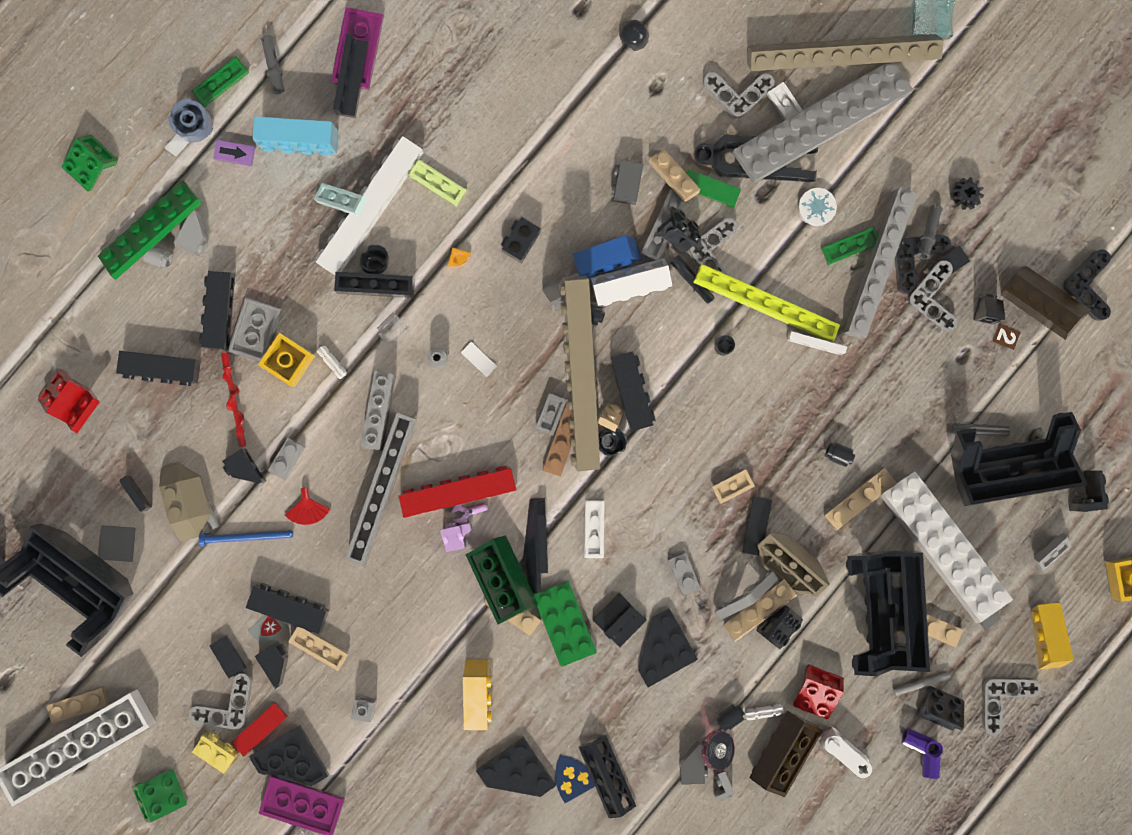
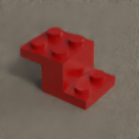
(68, 400)

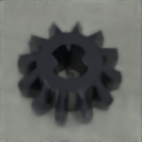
(973, 190)

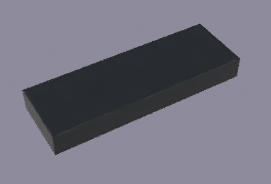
(756, 524)

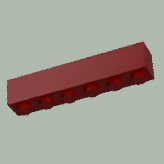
(457, 492)

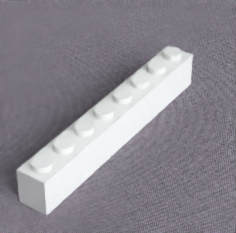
(378, 194)

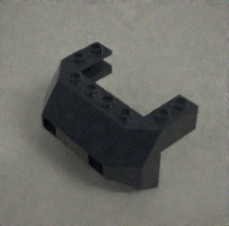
(1019, 467)
(74, 577)
(894, 612)

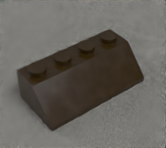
(1045, 302)
(785, 754)

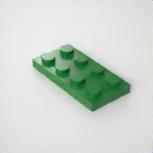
(564, 624)

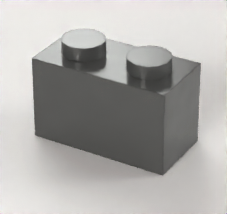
(628, 182)

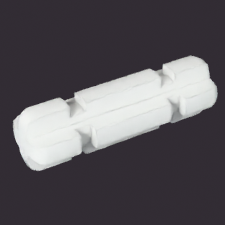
(332, 362)
(764, 712)

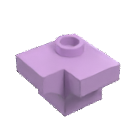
(454, 535)

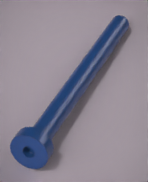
(203, 539)

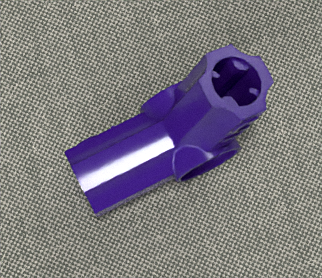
(930, 760)

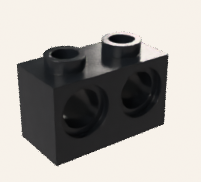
(525, 242)

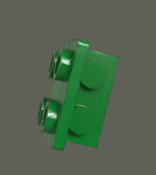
(87, 161)
(159, 796)

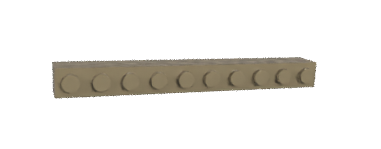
(845, 52)
(580, 372)

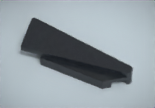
(535, 546)

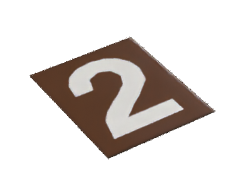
(1006, 336)

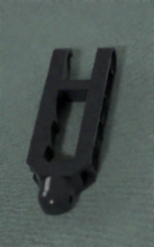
(712, 153)

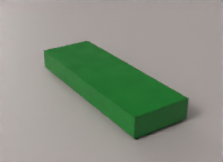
(220, 81)
(715, 189)
(850, 245)

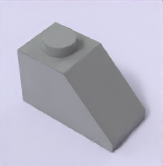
(193, 235)

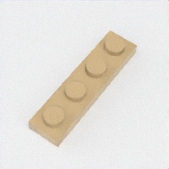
(860, 498)
(760, 610)

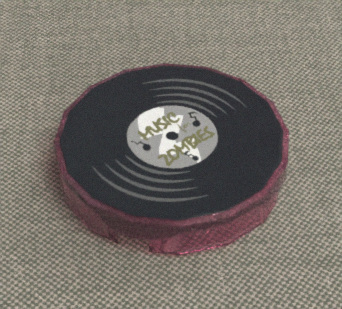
(718, 750)

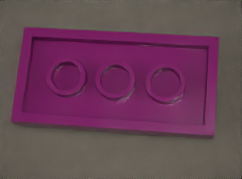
(363, 27)
(301, 806)

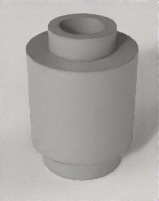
(158, 257)
(443, 360)

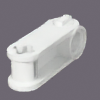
(846, 752)

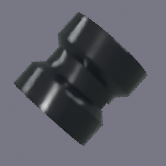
(728, 345)

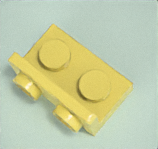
(215, 751)

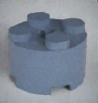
(180, 120)

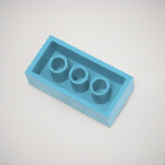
(295, 135)

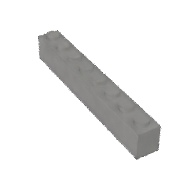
(880, 263)
(381, 489)

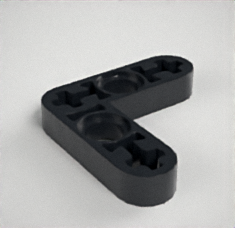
(912, 251)
(1083, 287)

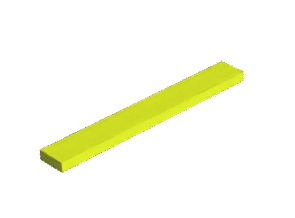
(766, 303)

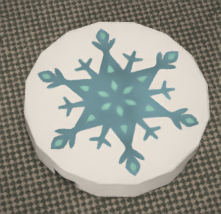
(817, 207)

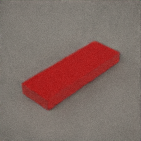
(259, 729)

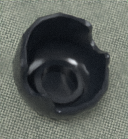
(634, 35)
(374, 260)
(612, 442)

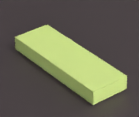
(437, 182)

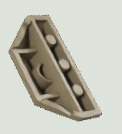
(184, 501)
(792, 563)

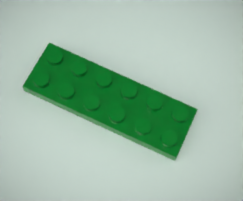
(149, 229)

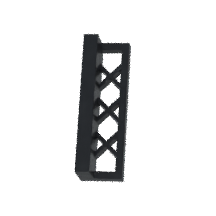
(350, 77)
(604, 780)

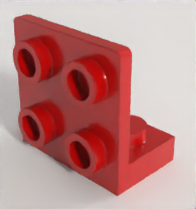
(819, 692)

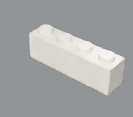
(631, 282)

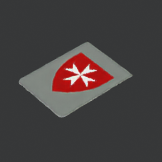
(267, 630)

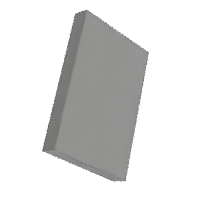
(255, 329)

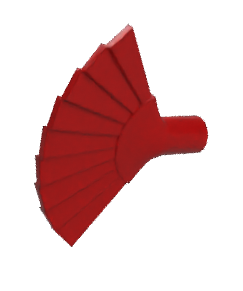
(307, 510)

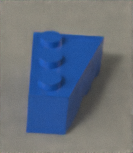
(607, 256)

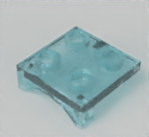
(933, 17)

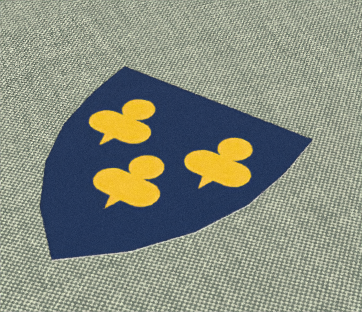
(572, 778)

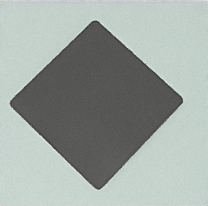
(117, 543)

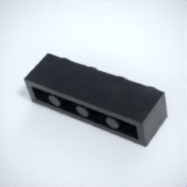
(374, 285)
(217, 311)
(158, 367)
(631, 391)
(287, 608)

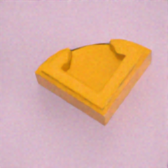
(458, 257)

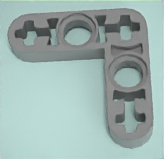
(735, 99)
(708, 247)
(927, 295)
(748, 598)
(996, 696)
(227, 714)

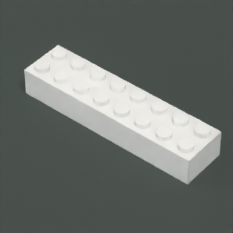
(946, 548)
(75, 747)

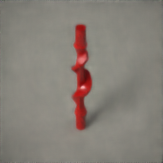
(232, 405)

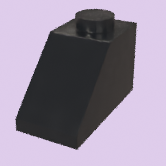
(989, 310)
(242, 466)
(274, 662)

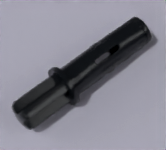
(689, 275)

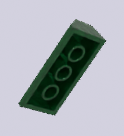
(501, 579)

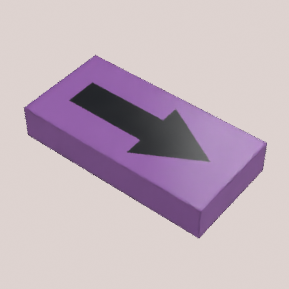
(234, 153)

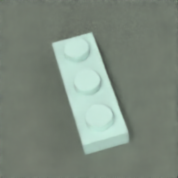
(340, 199)

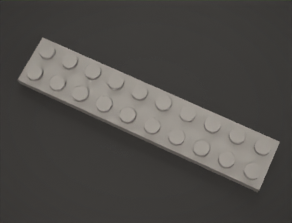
(822, 121)

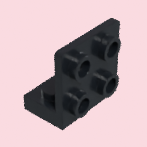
(1095, 492)

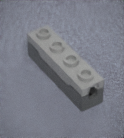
(378, 410)

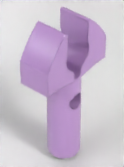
(468, 511)

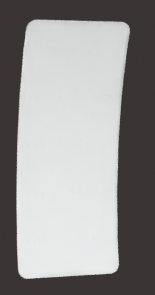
(176, 145)
(478, 359)

